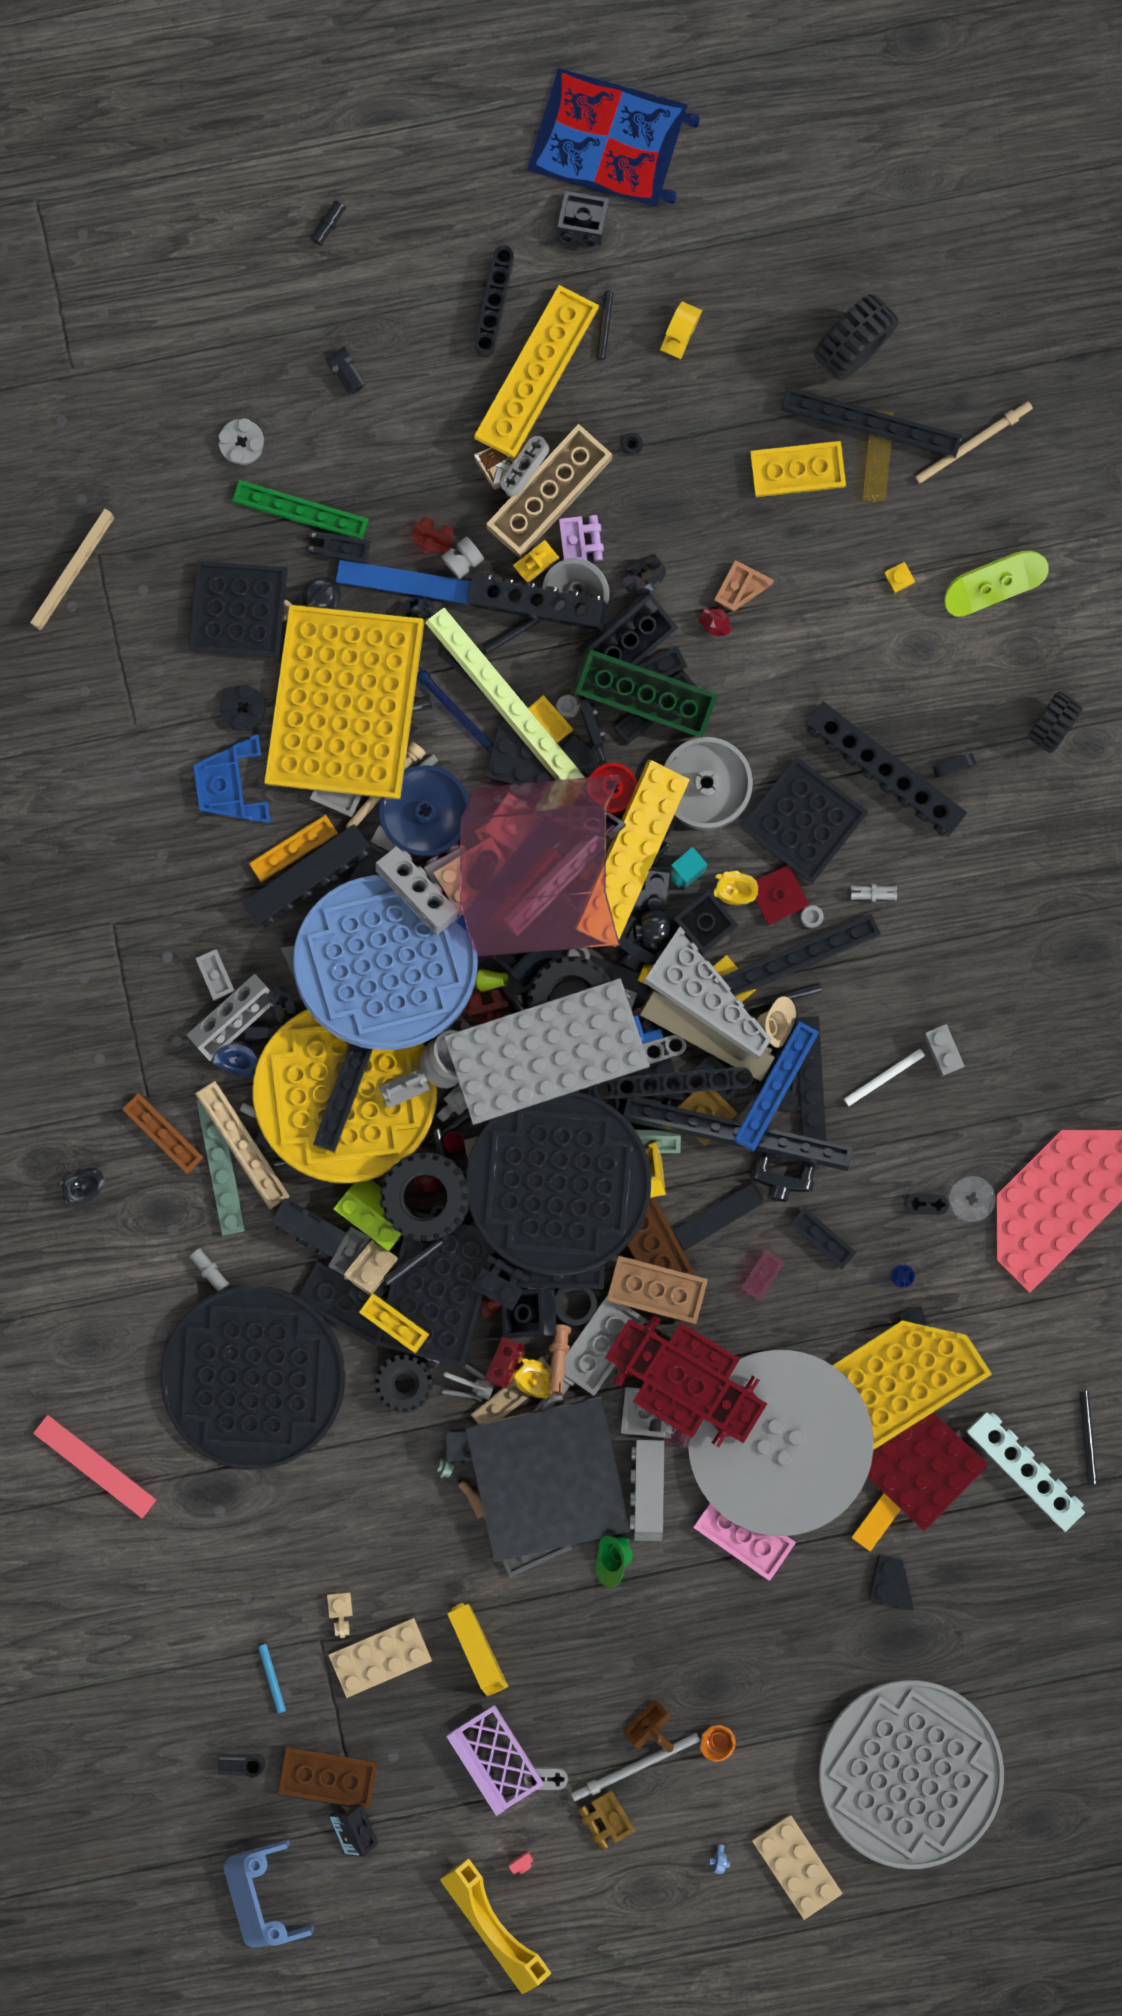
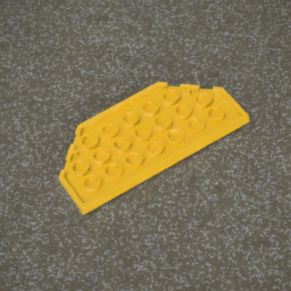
(911, 1375)

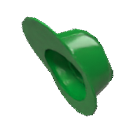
(612, 1559)

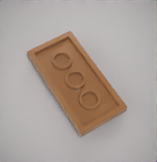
(657, 1289)

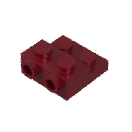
(504, 1362)

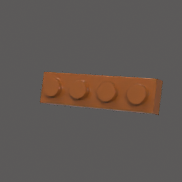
(163, 1133)

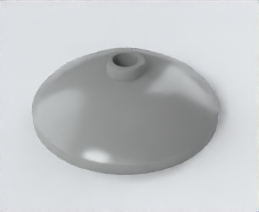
(574, 572)

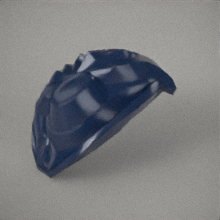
(236, 1059)

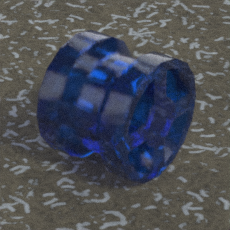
(908, 1276)

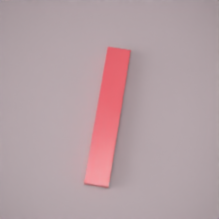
(95, 1466)

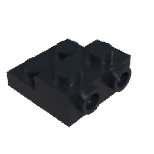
(582, 219)

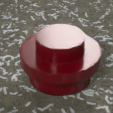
(453, 1142)

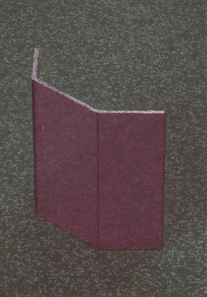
(537, 866)

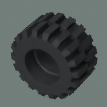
(1055, 722)

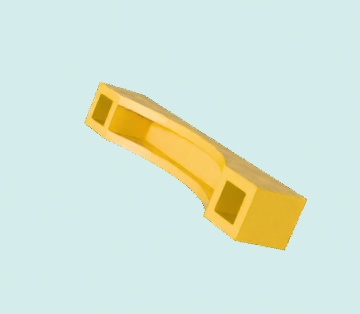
(519, 1962)

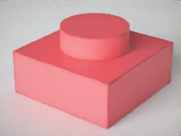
(521, 1863)

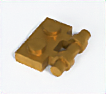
(613, 1817)

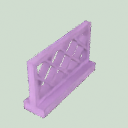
(478, 1771)

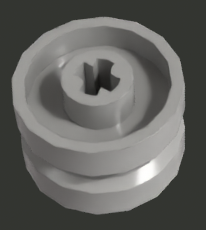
(437, 1062)

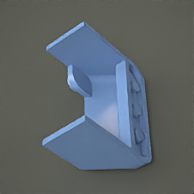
(239, 1873)

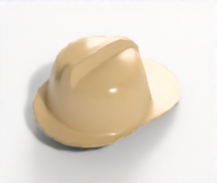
(778, 1020)

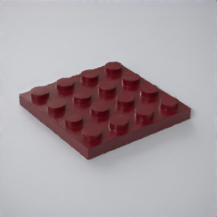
(925, 1469)

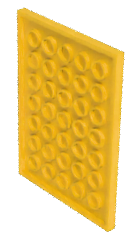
(344, 702)

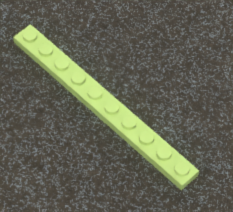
(502, 696)

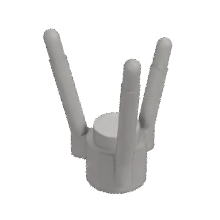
(481, 1387)

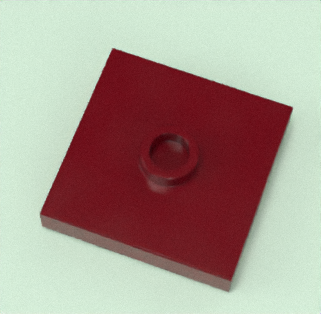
(780, 895)

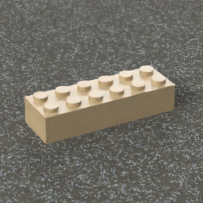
(549, 491)

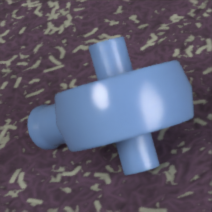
(719, 1861)

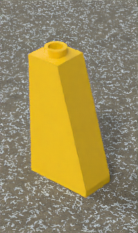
(477, 1649)

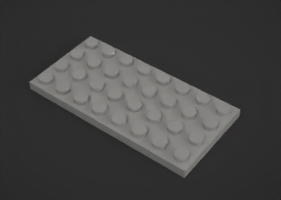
(547, 1051)

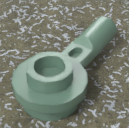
(444, 1467)

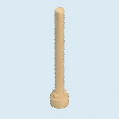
(413, 754)

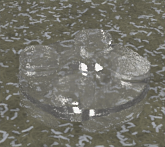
(961, 1206)

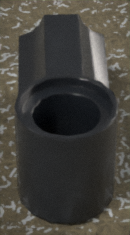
(343, 366)
(239, 1764)

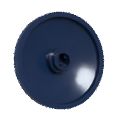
(428, 812)

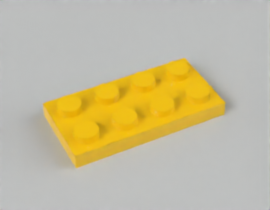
(798, 469)

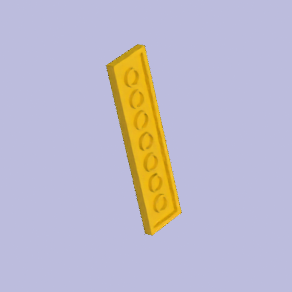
(536, 372)
(638, 843)

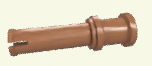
(559, 1350)

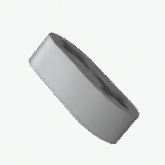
(548, 1772)

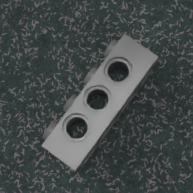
(435, 919)
(231, 1017)

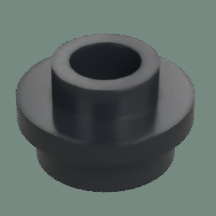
(631, 437)

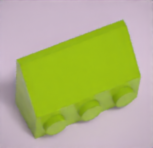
(363, 1209)

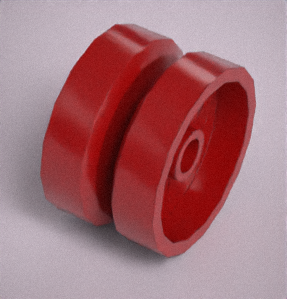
(625, 786)

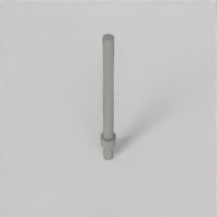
(593, 1787)

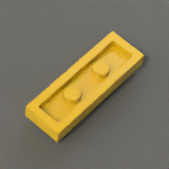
(394, 1323)

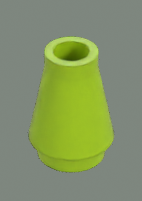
(490, 980)

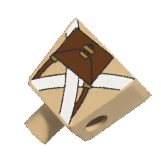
(494, 466)

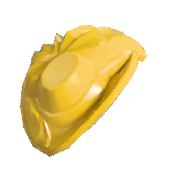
(735, 888)
(533, 1378)

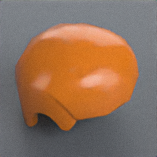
(717, 1743)

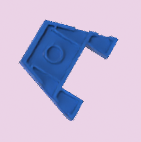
(221, 787)

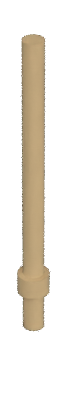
(1009, 418)

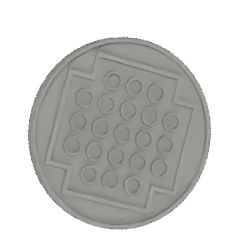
(800, 1457)
(911, 1774)

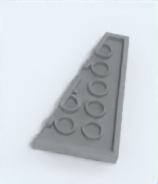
(699, 989)

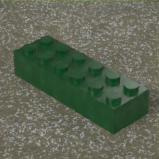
(644, 693)

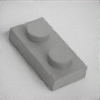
(215, 975)

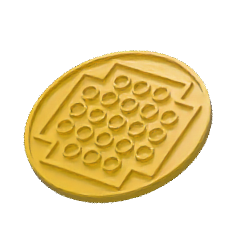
(295, 1088)

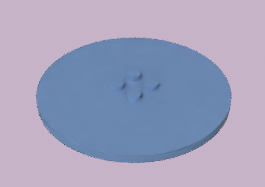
(379, 970)

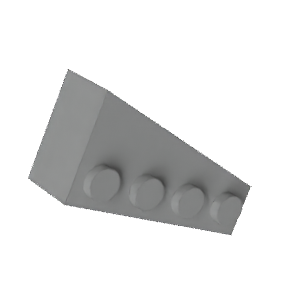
(648, 1490)

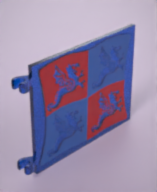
(609, 138)

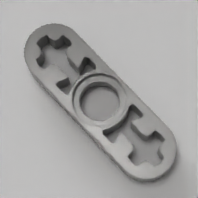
(525, 475)

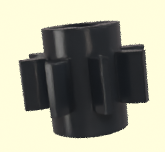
(420, 608)

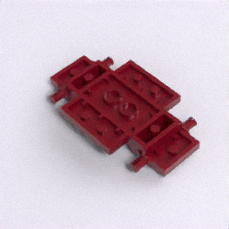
(686, 1380)

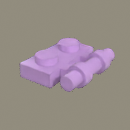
(573, 539)

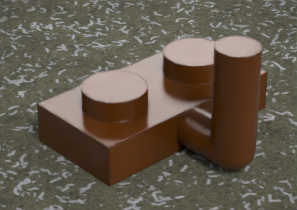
(647, 1726)

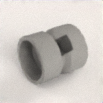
(462, 557)

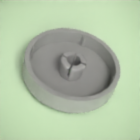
(730, 777)

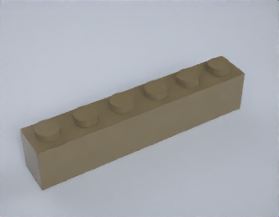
(680, 1022)

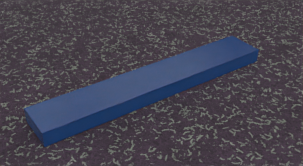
(403, 582)
(776, 1086)

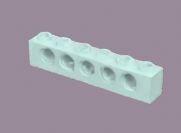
(1064, 1517)

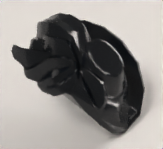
(81, 1185)

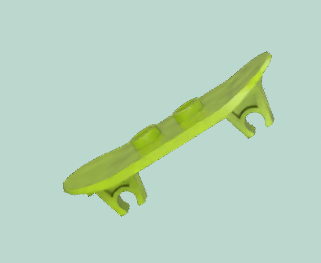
(995, 582)

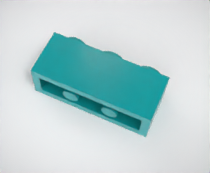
(687, 869)

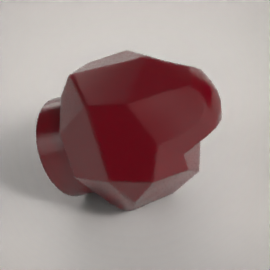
(715, 622)

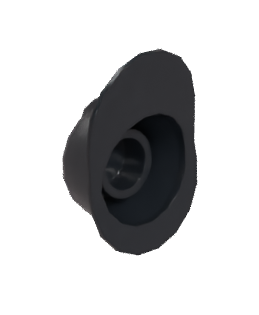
(319, 593)

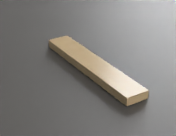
(72, 569)
(242, 1145)

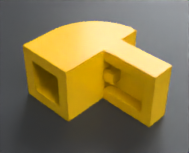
(680, 329)

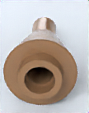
(473, 1497)

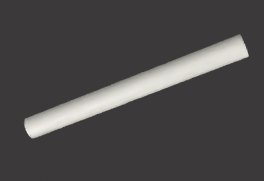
(885, 1076)

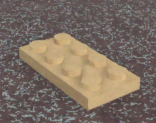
(380, 1657)
(797, 1866)

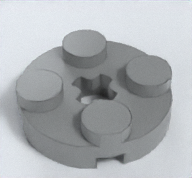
(237, 454)

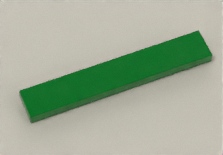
(300, 510)

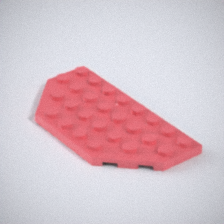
(1057, 1201)

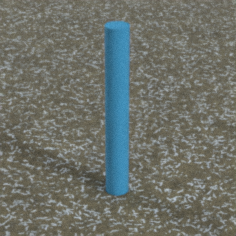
(271, 1677)

